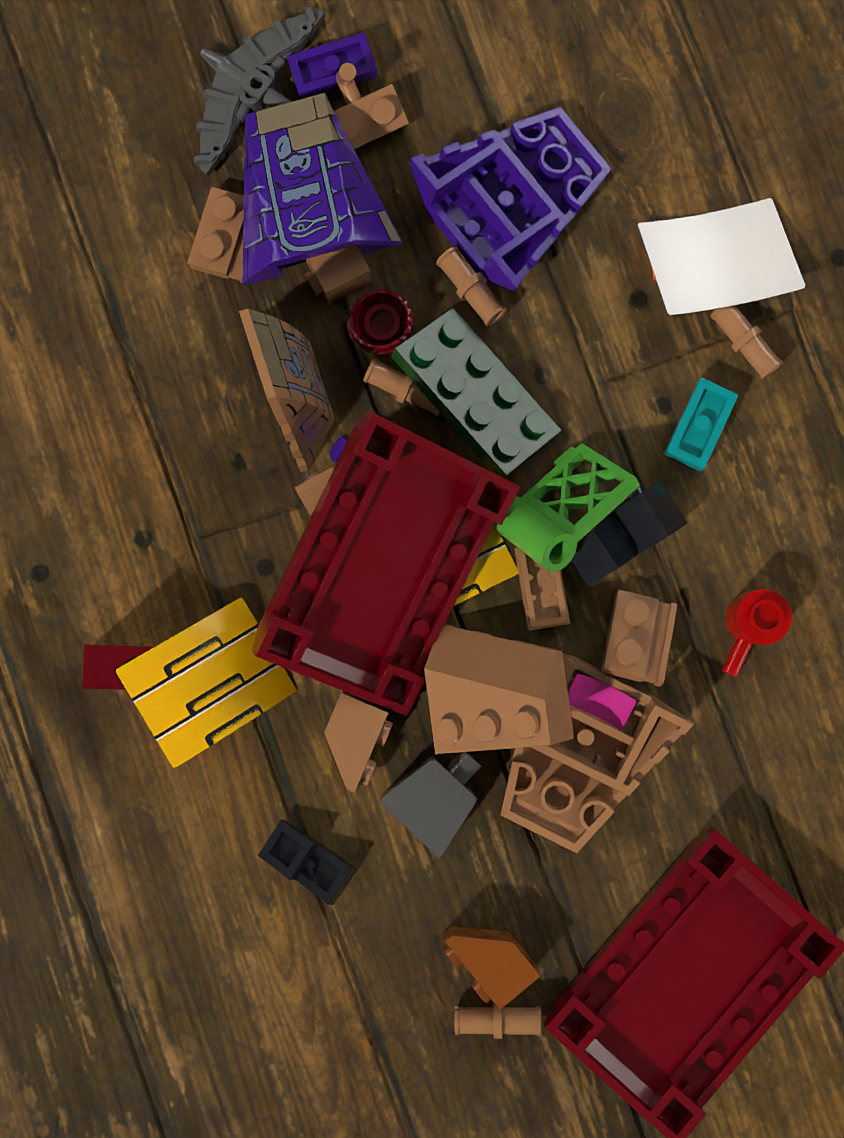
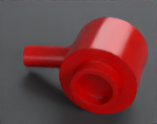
(755, 619)

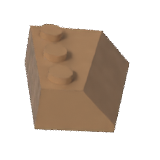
(495, 693)

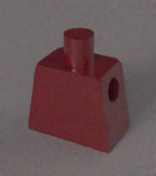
(103, 660)

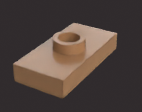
(541, 594)

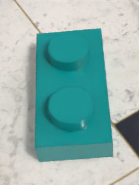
(700, 424)

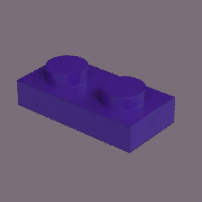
(316, 68)

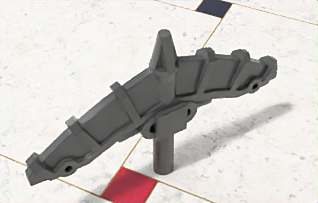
(248, 82)

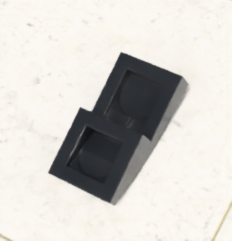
(307, 861)

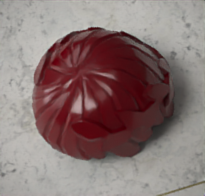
(380, 321)

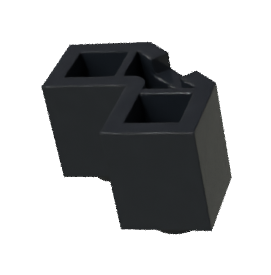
(627, 531)

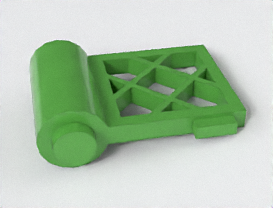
(549, 535)

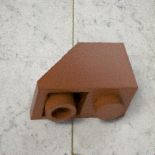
(494, 960)

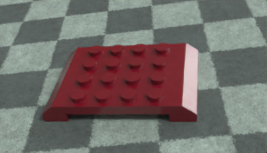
(381, 564)
(691, 983)

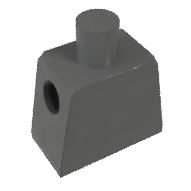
(434, 800)

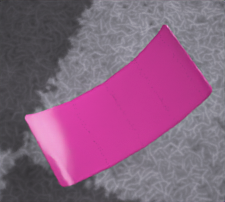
(601, 700)

